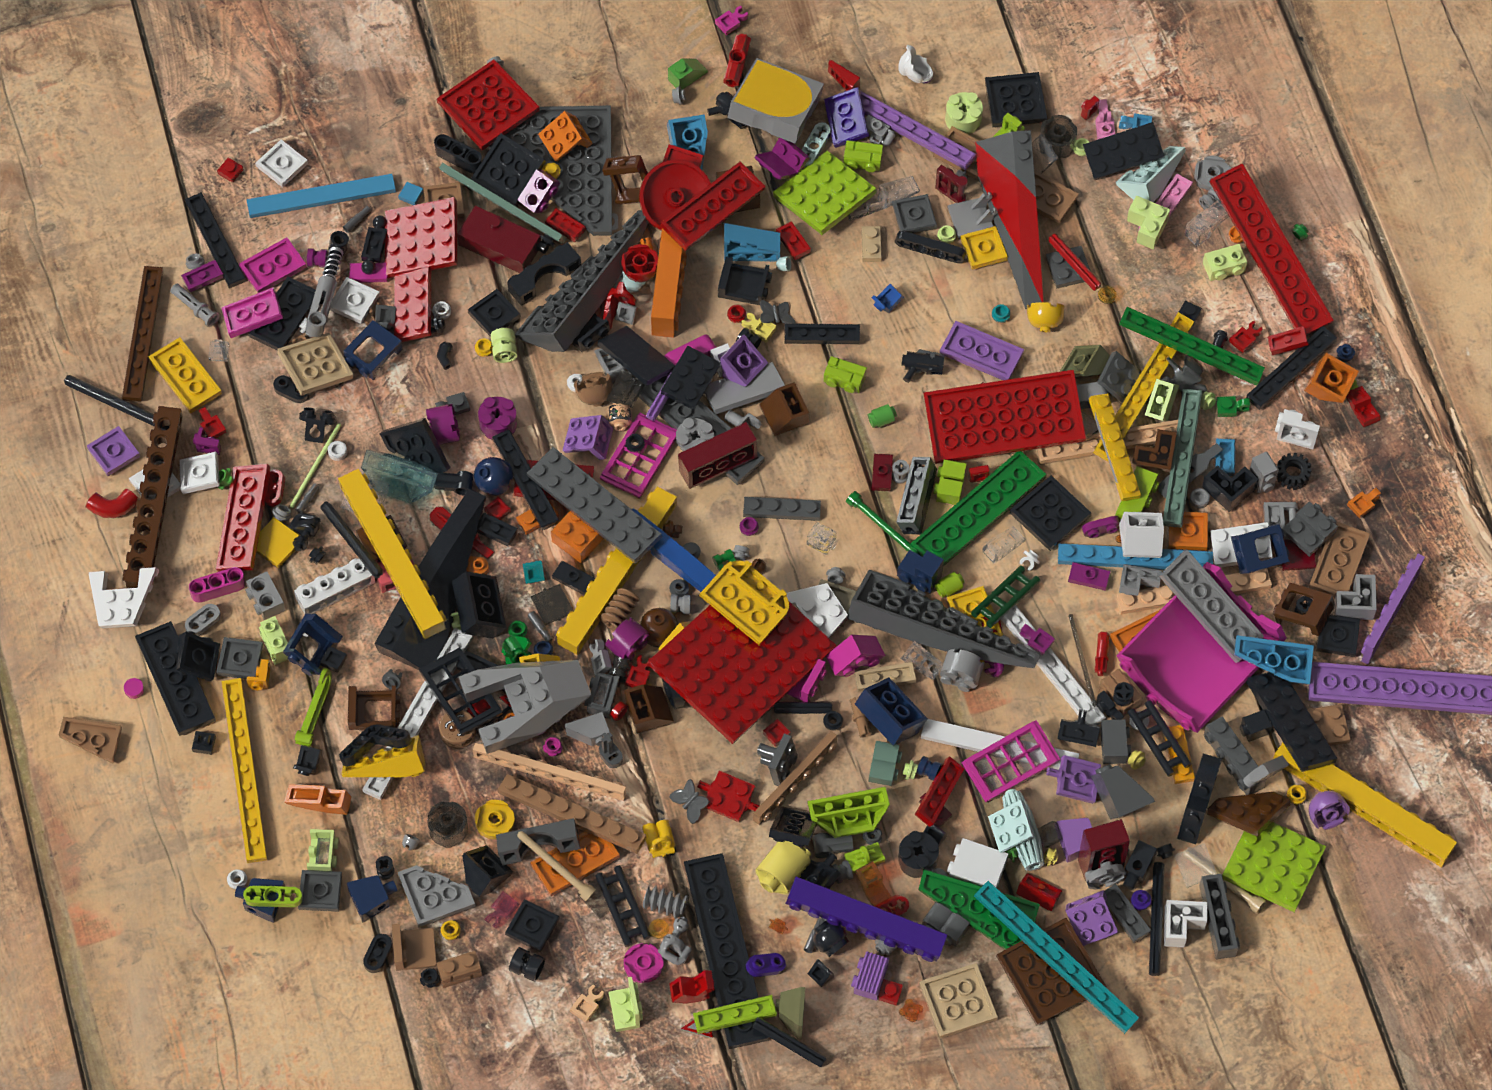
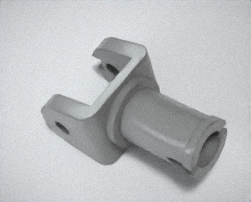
(737, 420)

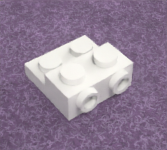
(1294, 431)

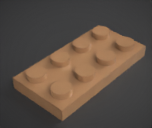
(1339, 560)

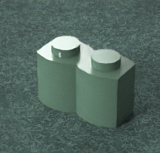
(884, 763)

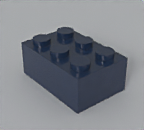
(891, 711)

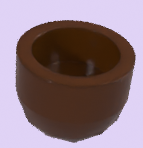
(761, 568)

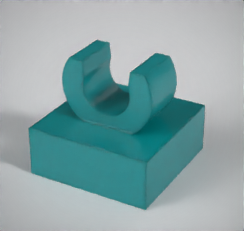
(533, 572)

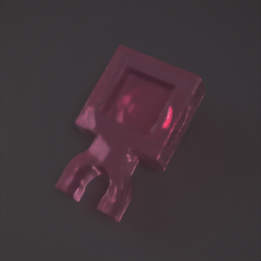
(504, 907)

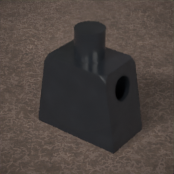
(1143, 858)

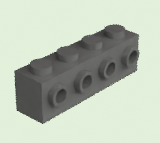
(1233, 753)
(1218, 916)

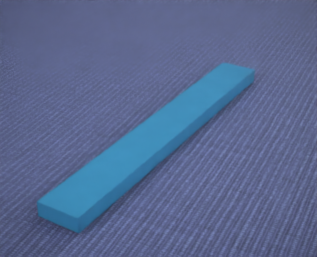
(321, 195)

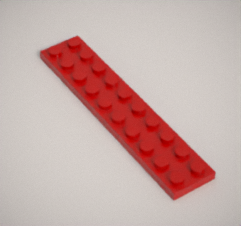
(1271, 250)

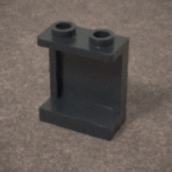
(743, 282)

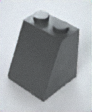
(1119, 791)

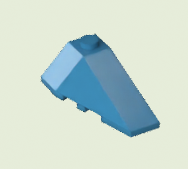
(689, 133)
(1280, 658)

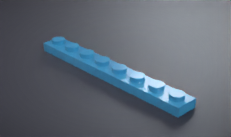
(1113, 557)

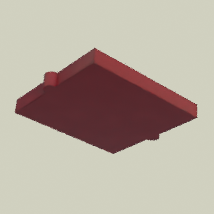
(1297, 558)

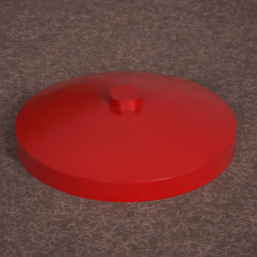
(668, 188)

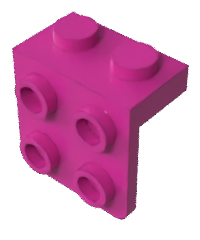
(809, 684)

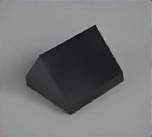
(937, 833)
(820, 973)

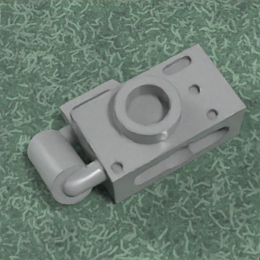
(879, 131)

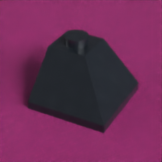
(484, 870)

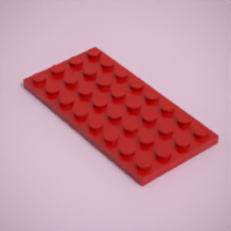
(1004, 416)

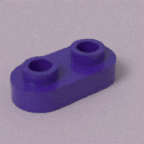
(767, 964)

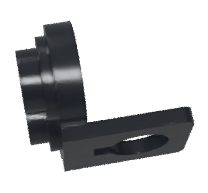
(320, 419)

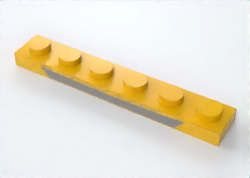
(1114, 447)

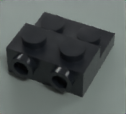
(197, 655)

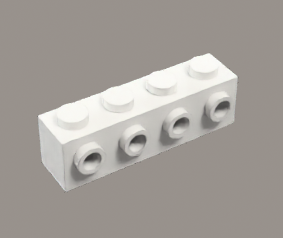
(333, 586)

